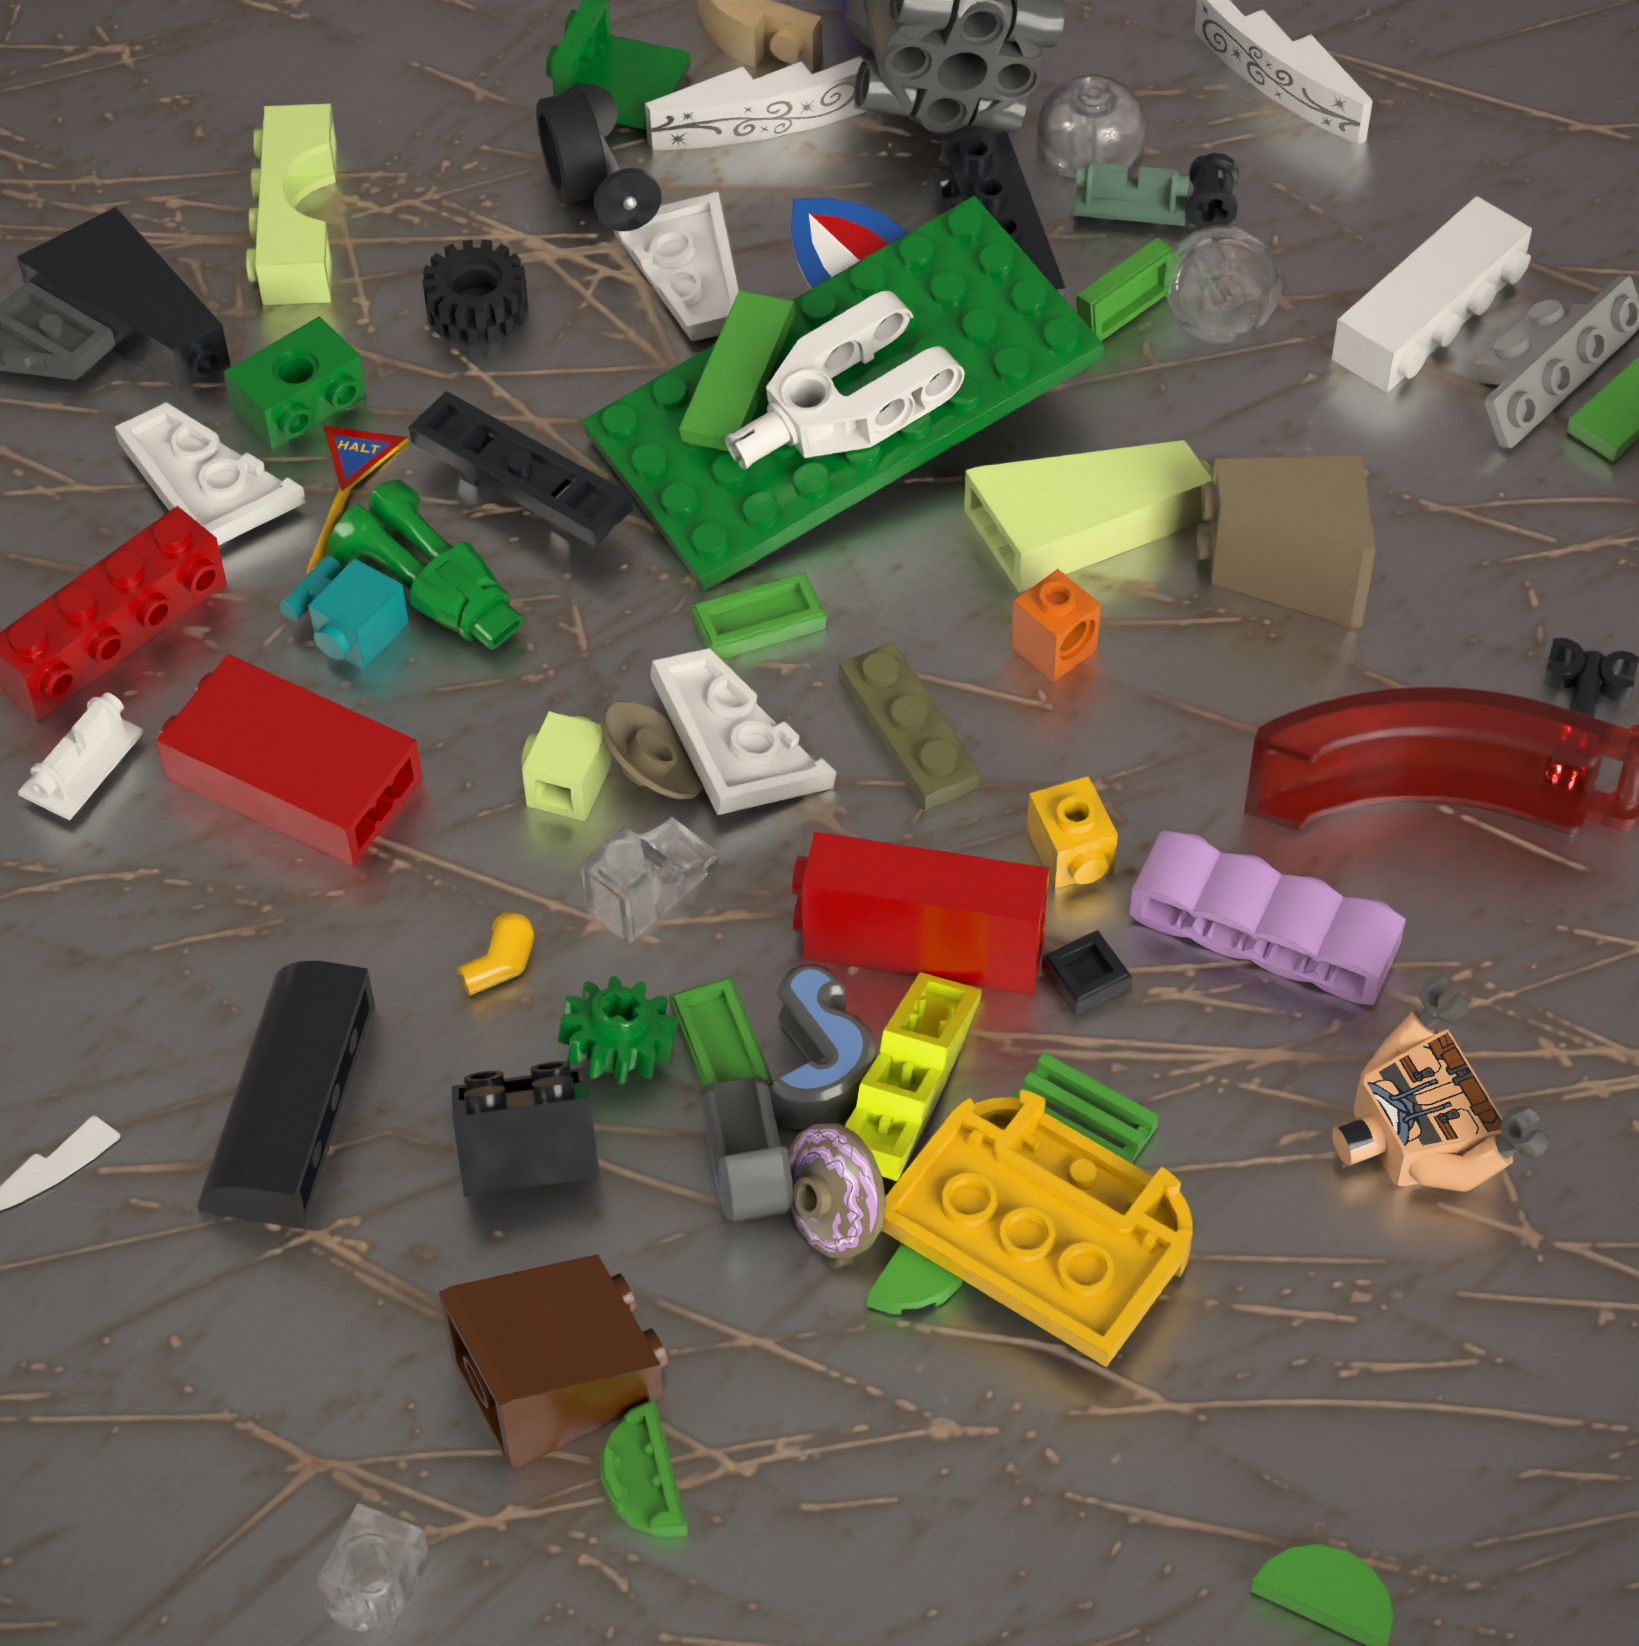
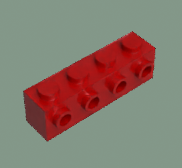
(109, 612)

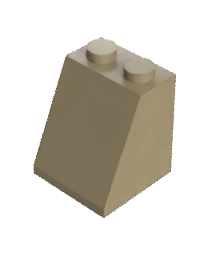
(1291, 533)

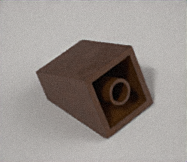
(551, 1353)

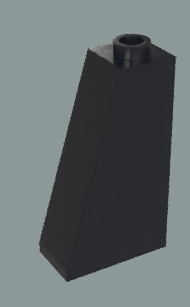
(128, 287)

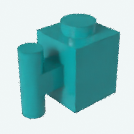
(350, 609)

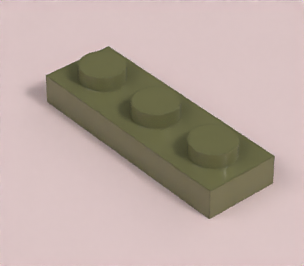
(909, 726)

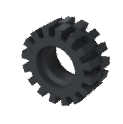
(473, 269)

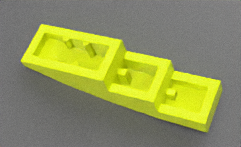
(912, 1069)

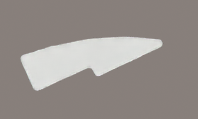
(43, 1172)

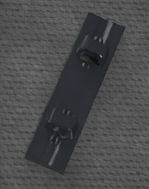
(520, 469)

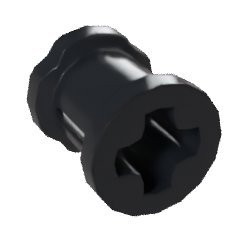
(1213, 190)

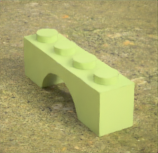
(291, 249)

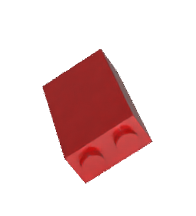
(289, 759)
(921, 912)

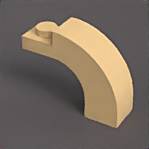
(761, 28)

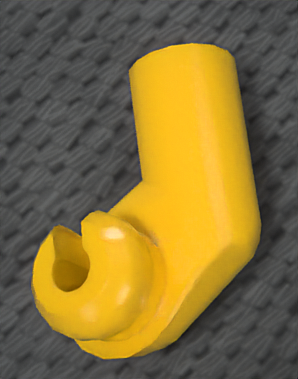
(505, 956)

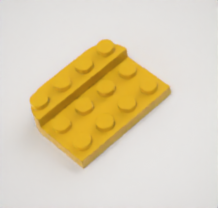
(1043, 1221)

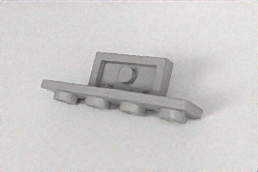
(1552, 355)

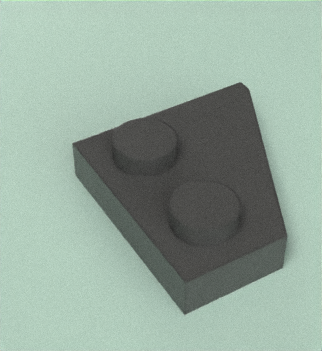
(49, 336)

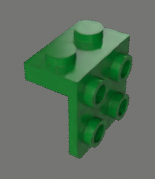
(625, 67)

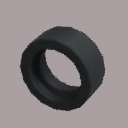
(571, 145)

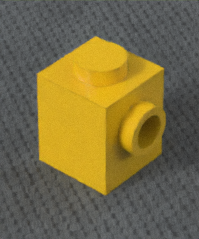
(1072, 832)

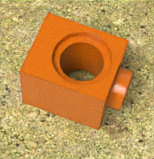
(1055, 625)

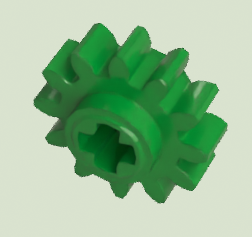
(617, 1029)

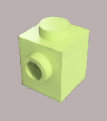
(565, 766)

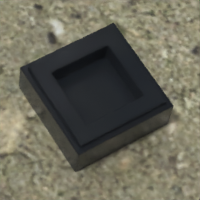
(1086, 973)

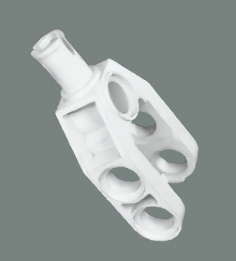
(819, 420)

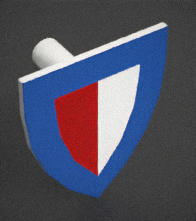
(836, 235)

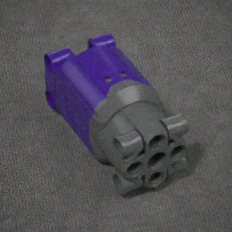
(952, 58)

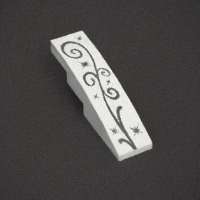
(1289, 72)
(746, 109)

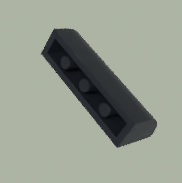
(290, 1094)

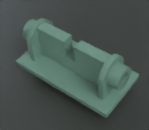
(1109, 193)

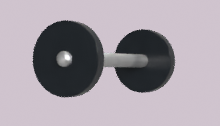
(628, 195)

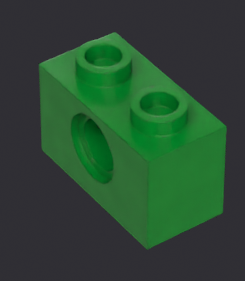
(295, 383)

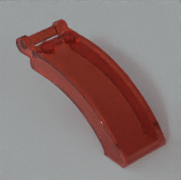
(1443, 749)

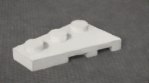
(688, 262)
(202, 475)
(729, 739)

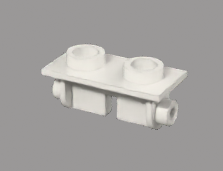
(82, 758)

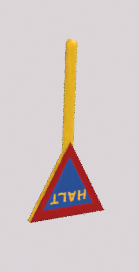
(354, 457)

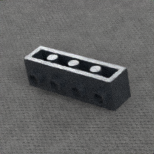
(992, 173)

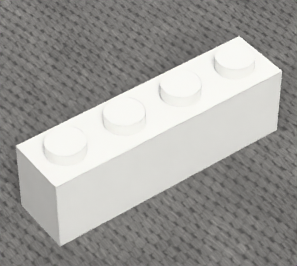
(1432, 294)

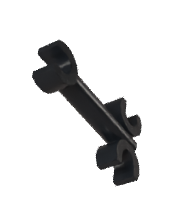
(1590, 674)

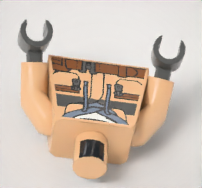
(1429, 1110)

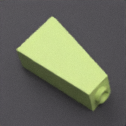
(1083, 506)

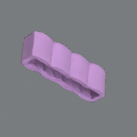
(1274, 919)

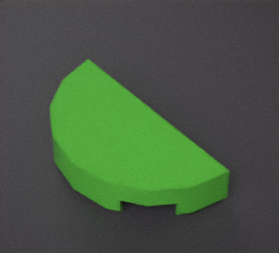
(911, 1283)
(640, 1475)
(1329, 1589)

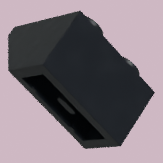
(524, 1129)

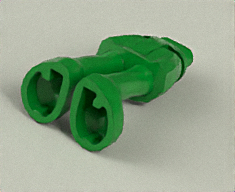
(450, 589)

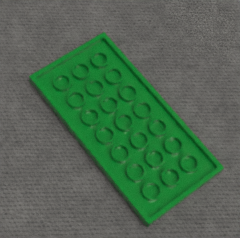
(966, 294)

